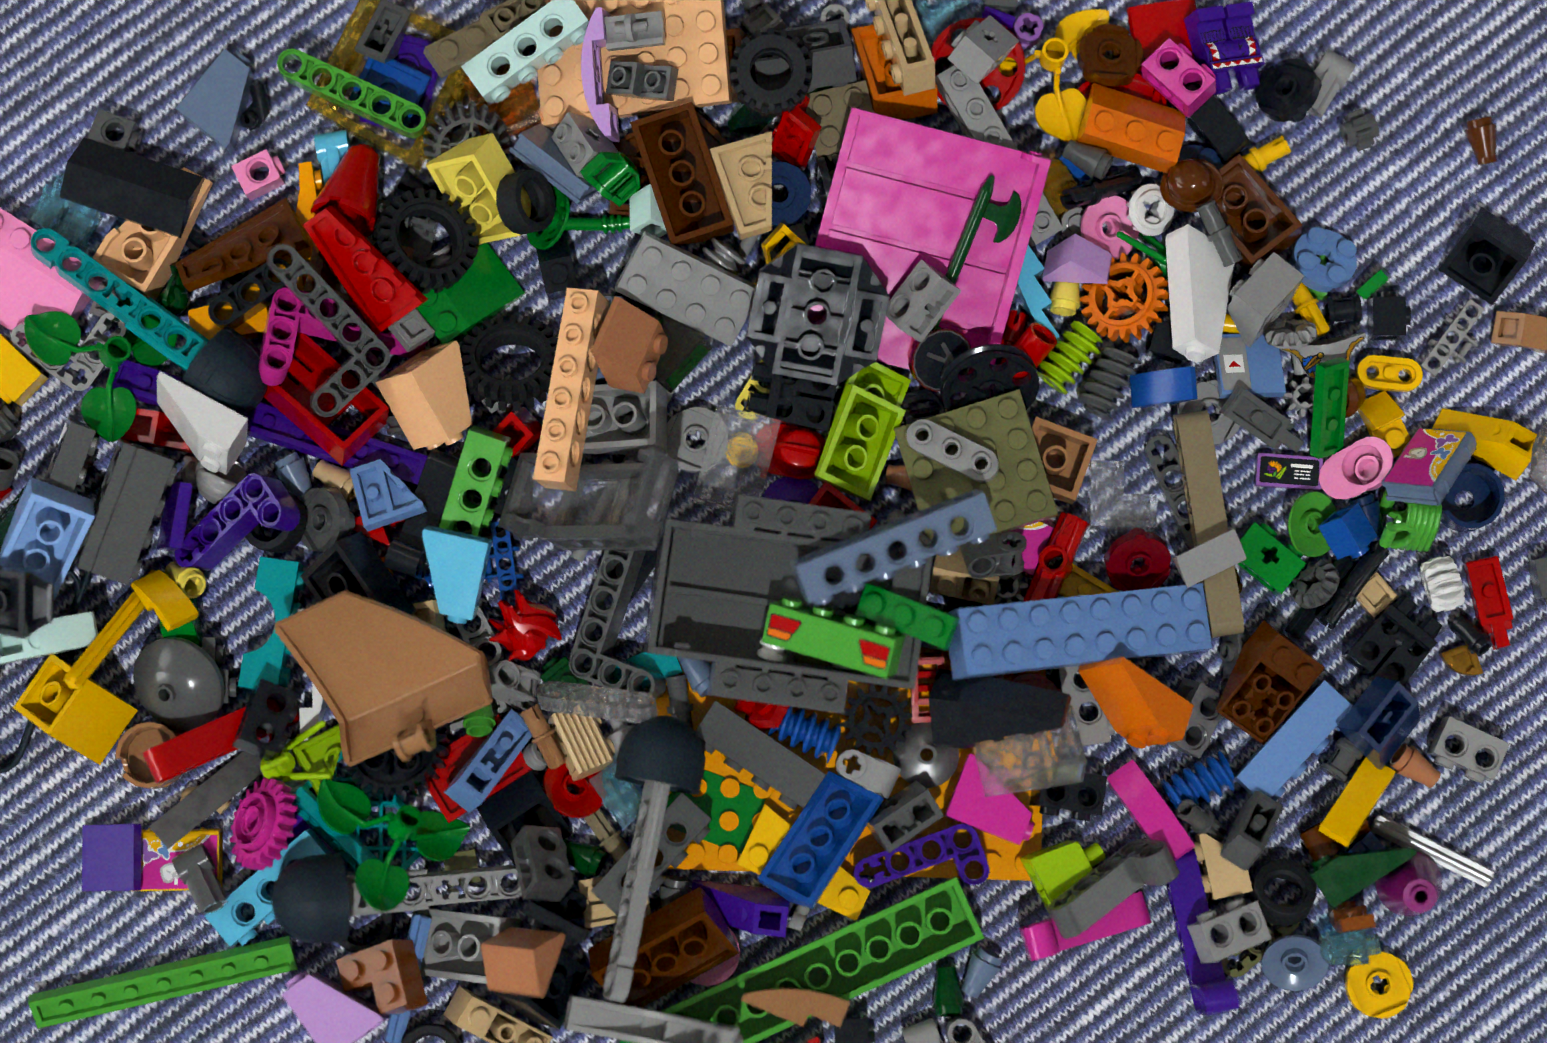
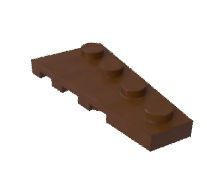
(243, 247)

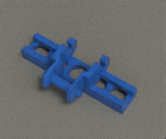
(498, 555)

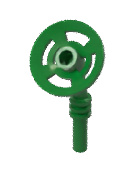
(563, 222)

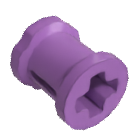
(1031, 22)

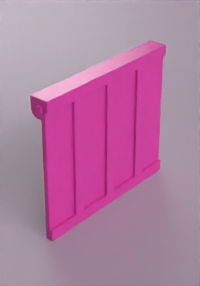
(906, 198)

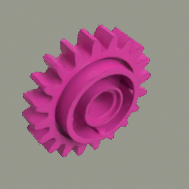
(263, 824)

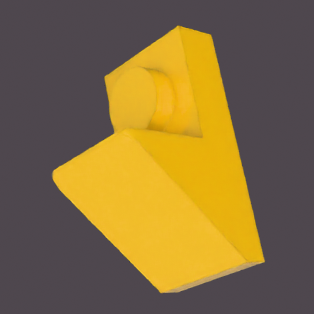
(1384, 421)

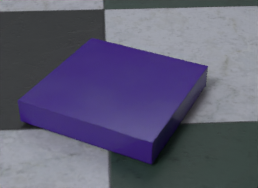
(174, 516)
(111, 857)

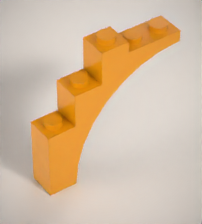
(310, 183)

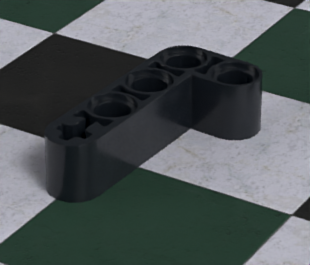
(408, 552)

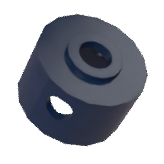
(795, 207)
(1487, 499)

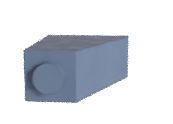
(220, 99)

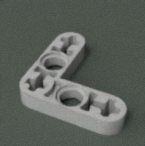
(86, 360)

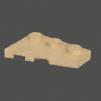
(746, 182)

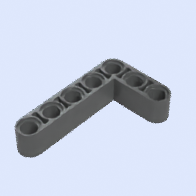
(335, 326)
(611, 623)

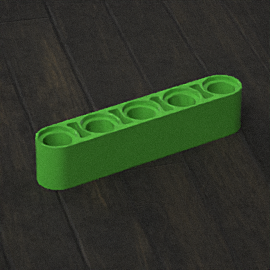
(341, 82)

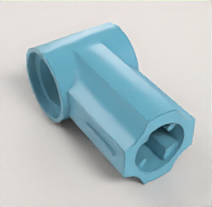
(330, 150)

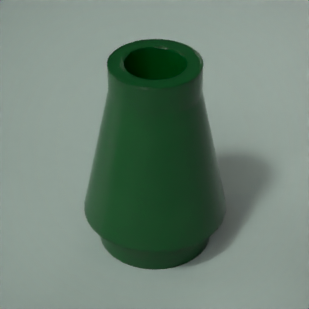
(585, 857)
(947, 994)

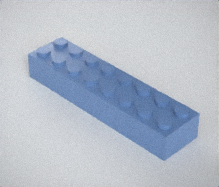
(1079, 631)

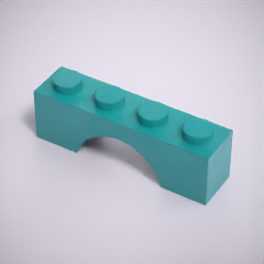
(280, 583)

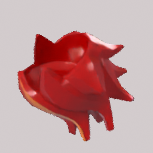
(525, 627)

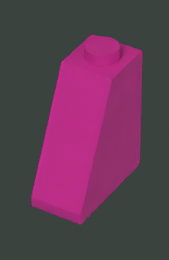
(996, 815)

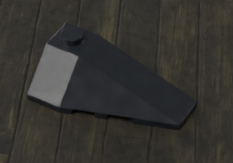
(990, 709)

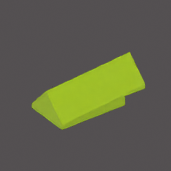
(863, 430)

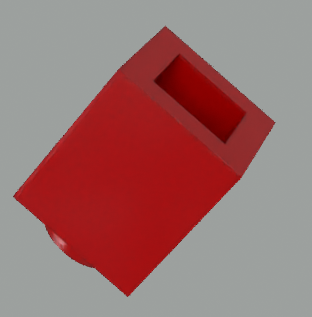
(521, 428)

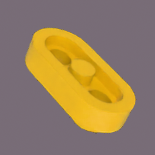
(1388, 373)

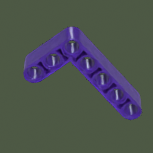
(1209, 987)

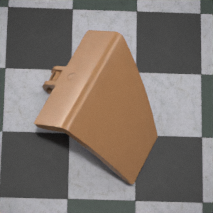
(385, 674)

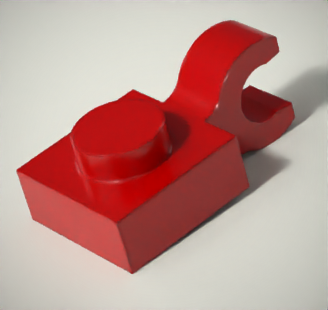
(762, 714)

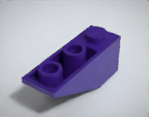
(749, 907)

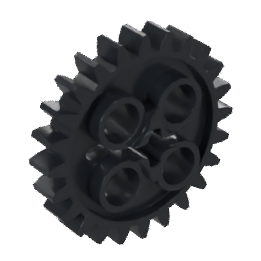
(403, 780)

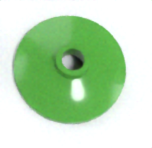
(1304, 520)

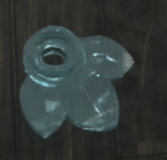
(938, 19)

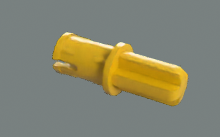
(1308, 309)

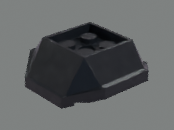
(838, 342)

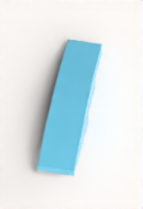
(1031, 293)

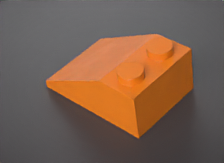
(884, 94)
(1137, 702)

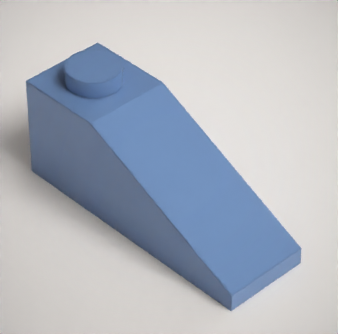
(489, 762)

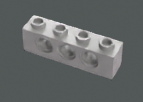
(1091, 732)

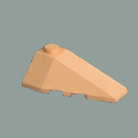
(144, 254)

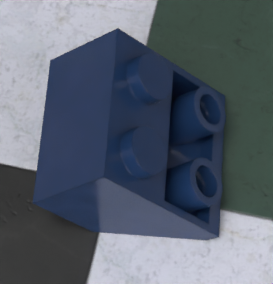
(1381, 720)

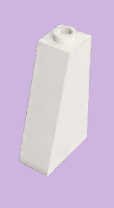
(1197, 293)

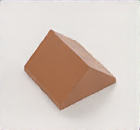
(521, 960)

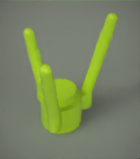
(282, 764)

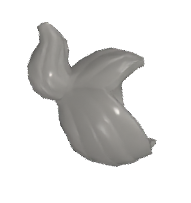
(211, 485)

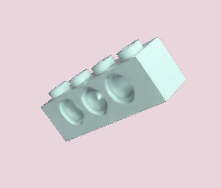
(510, 48)

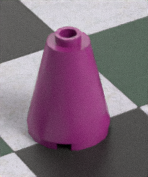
(1411, 886)

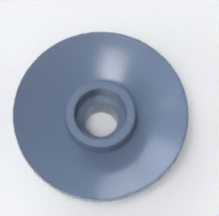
(1297, 972)

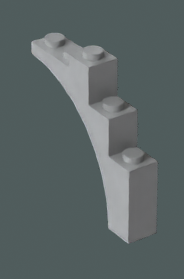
(642, 1024)

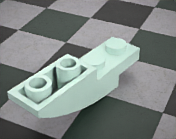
(56, 637)

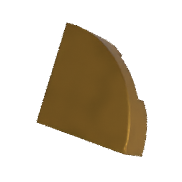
(1462, 661)

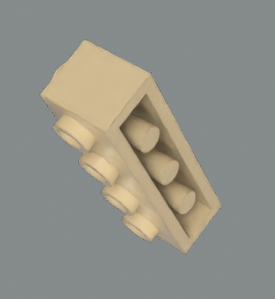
(904, 44)

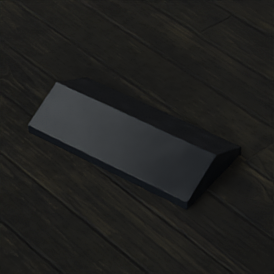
(130, 187)

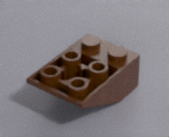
(1267, 682)

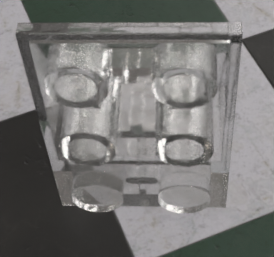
(1032, 760)

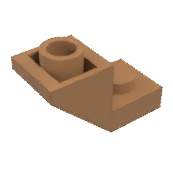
(1520, 331)

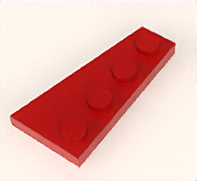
(367, 276)

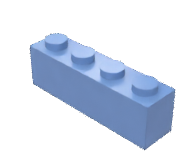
(1294, 742)

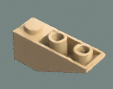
(490, 1021)

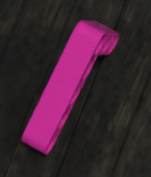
(301, 320)

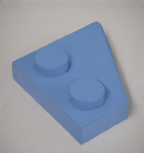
(383, 496)

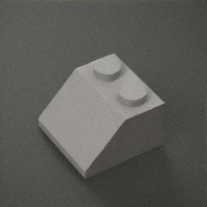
(1263, 296)

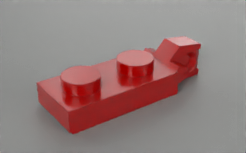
(1490, 599)

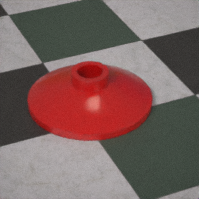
(576, 806)

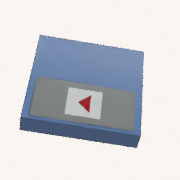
(1253, 368)

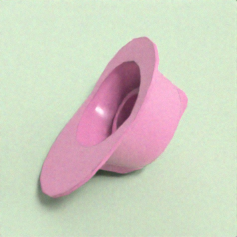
(1356, 468)

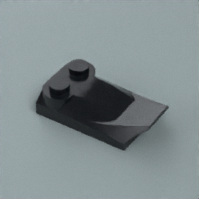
(24, 603)

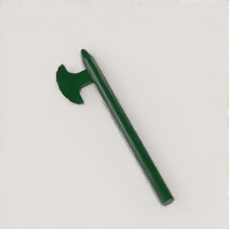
(1005, 217)

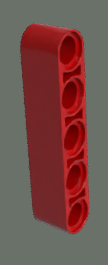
(199, 745)

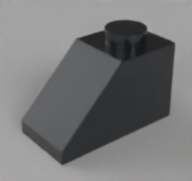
(557, 268)

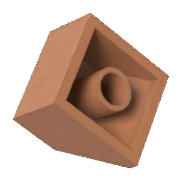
(629, 347)

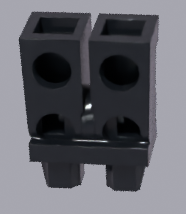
(785, 402)
(1400, 636)

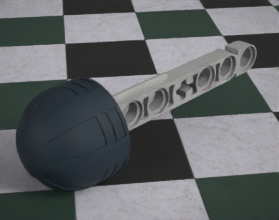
(662, 758)
(317, 898)

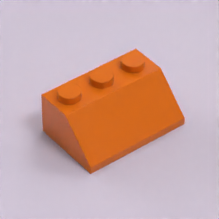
(1132, 128)

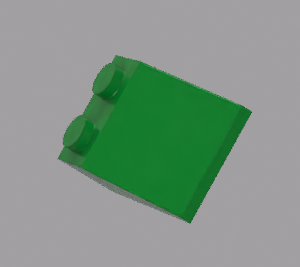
(476, 297)

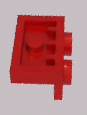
(795, 136)

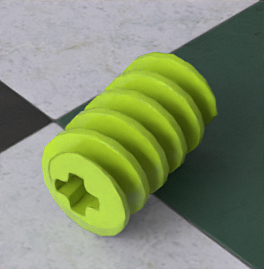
(1069, 356)

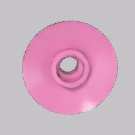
(1114, 214)

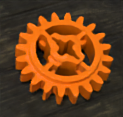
(1145, 313)

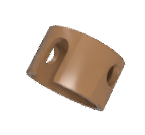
(130, 750)

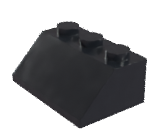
(355, 568)

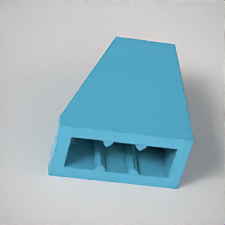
(457, 570)

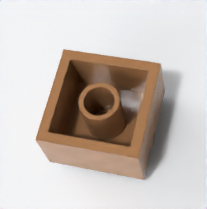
(1064, 457)

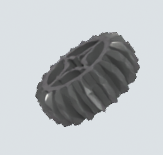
(468, 118)

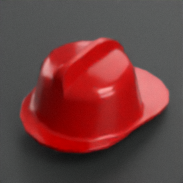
(796, 452)

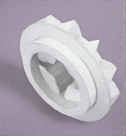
(1161, 211)

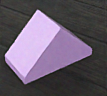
(1077, 262)

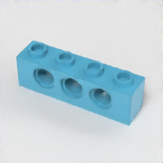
(229, 919)

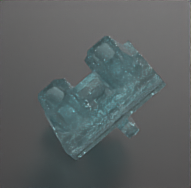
(619, 796)
(1349, 947)

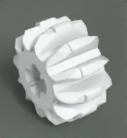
(1442, 583)

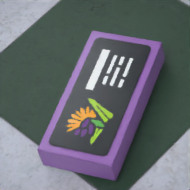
(1287, 471)

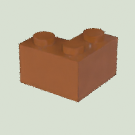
(391, 973)

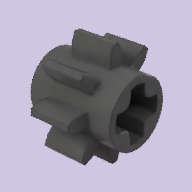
(1359, 130)

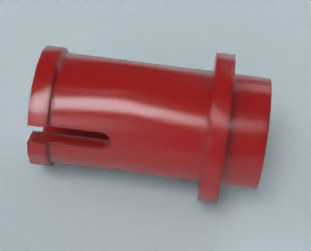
(1012, 329)

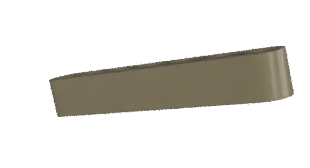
(1207, 516)

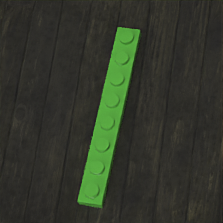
(163, 982)

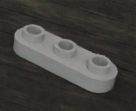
(963, 461)

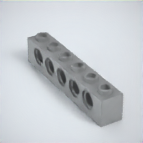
(980, 121)

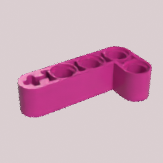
(1044, 939)

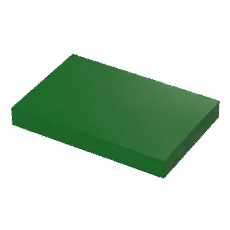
(714, 804)

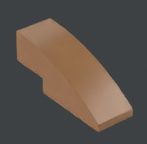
(797, 1004)

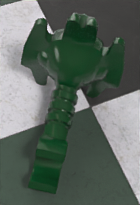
(173, 297)

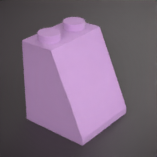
(329, 1011)

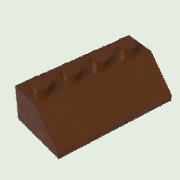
(682, 175)
(672, 948)

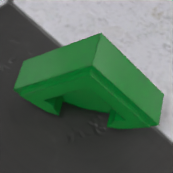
(1374, 283)

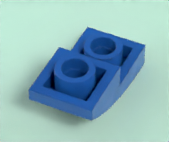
(1163, 387)

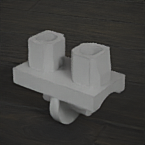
(635, 30)

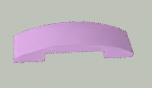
(591, 71)

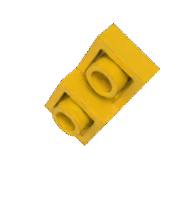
(166, 598)

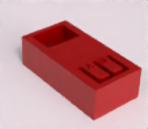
(295, 401)

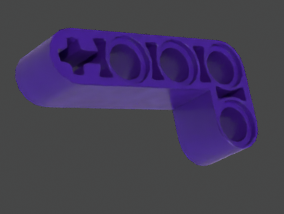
(251, 502)
(918, 862)

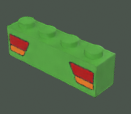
(834, 637)

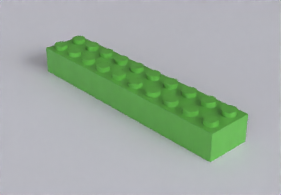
(846, 959)

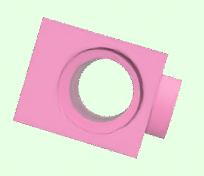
(245, 174)

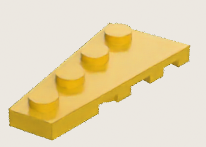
(842, 892)

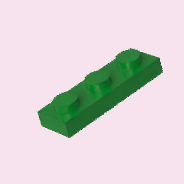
(1329, 407)
(908, 616)

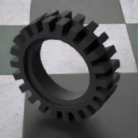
(438, 209)
(504, 334)

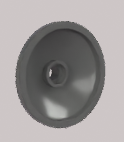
(187, 675)

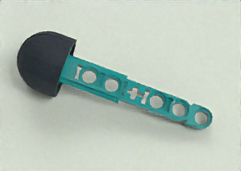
(218, 367)

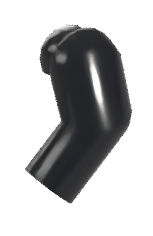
(259, 108)

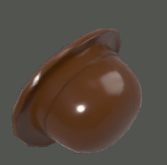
(1191, 184)

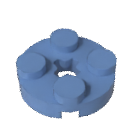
(1335, 248)

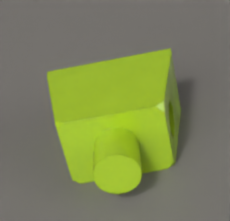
(1060, 867)

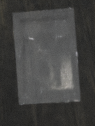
(735, 457)

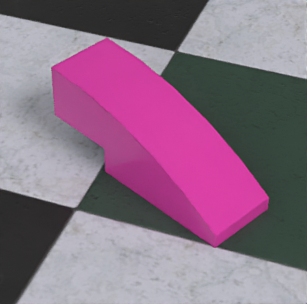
(1149, 809)

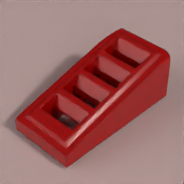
(924, 659)

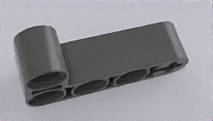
(1111, 883)

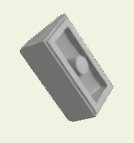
(1210, 558)

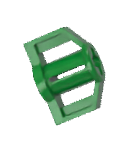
(613, 176)

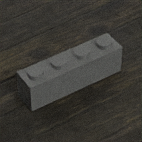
(759, 755)

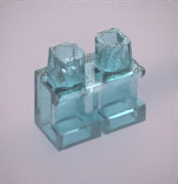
(67, 218)

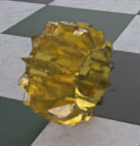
(1056, 181)

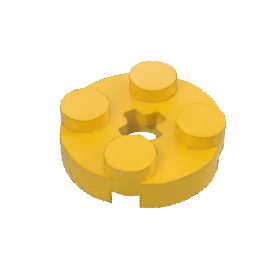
(1395, 992)

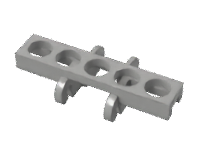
(1461, 332)

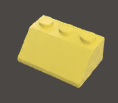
(472, 177)

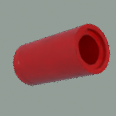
(1037, 343)

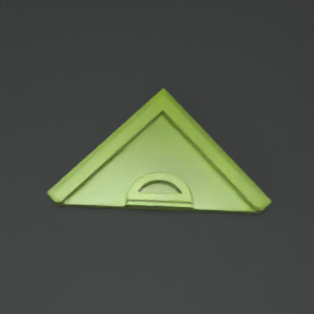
(319, 754)

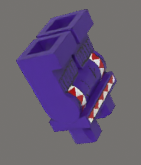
(1226, 44)

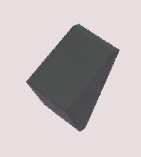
(384, 32)

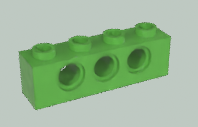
(478, 444)

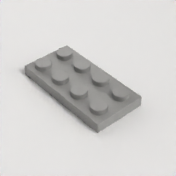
(687, 288)

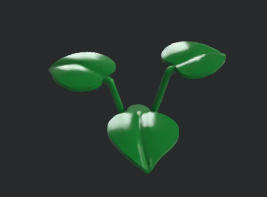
(106, 410)
(380, 883)

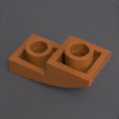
(1351, 917)

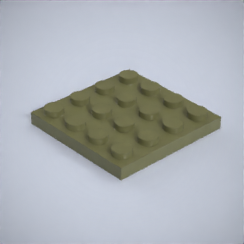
(1020, 489)

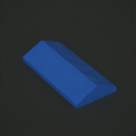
(819, 840)

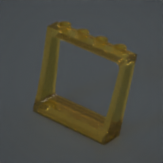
(348, 60)

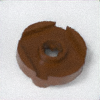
(1105, 71)

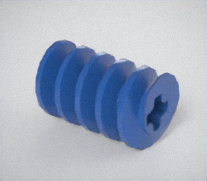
(808, 732)
(1201, 782)

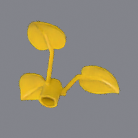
(1063, 111)

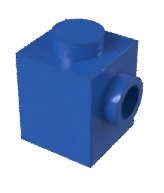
(1348, 532)

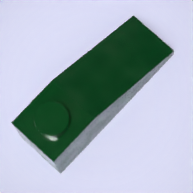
(1351, 872)

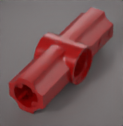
(1065, 544)

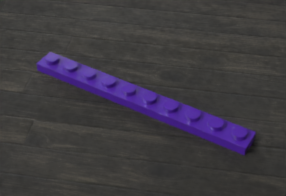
(274, 427)

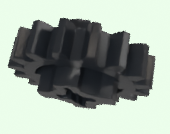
(889, 712)

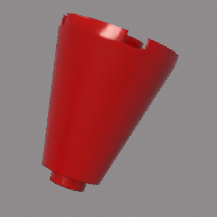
(353, 188)

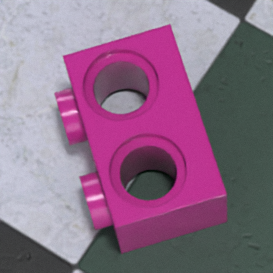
(1172, 82)

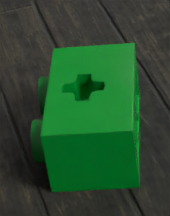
(1271, 575)

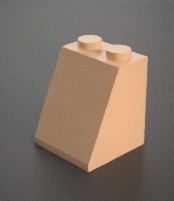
(429, 396)

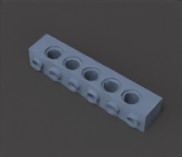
(811, 568)

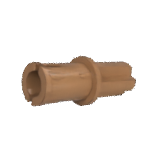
(543, 736)

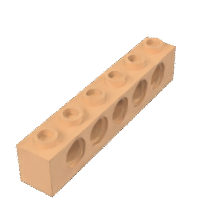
(570, 391)

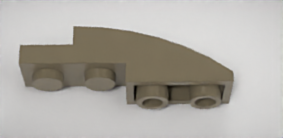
(459, 47)

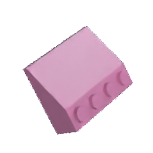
(27, 283)

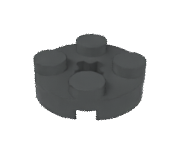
(332, 505)

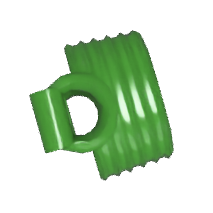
(1412, 528)

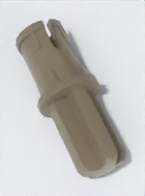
(607, 835)

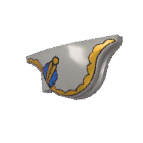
(1322, 350)

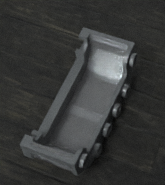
(608, 511)

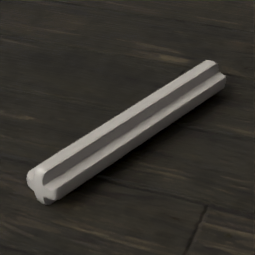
(1437, 852)

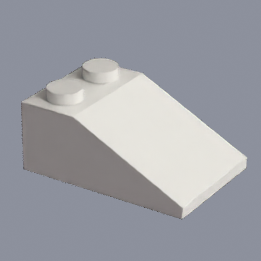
(207, 427)

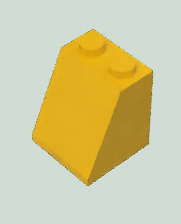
(81, 718)

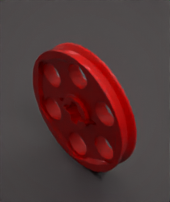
(1007, 85)

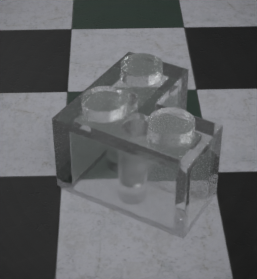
(1109, 506)

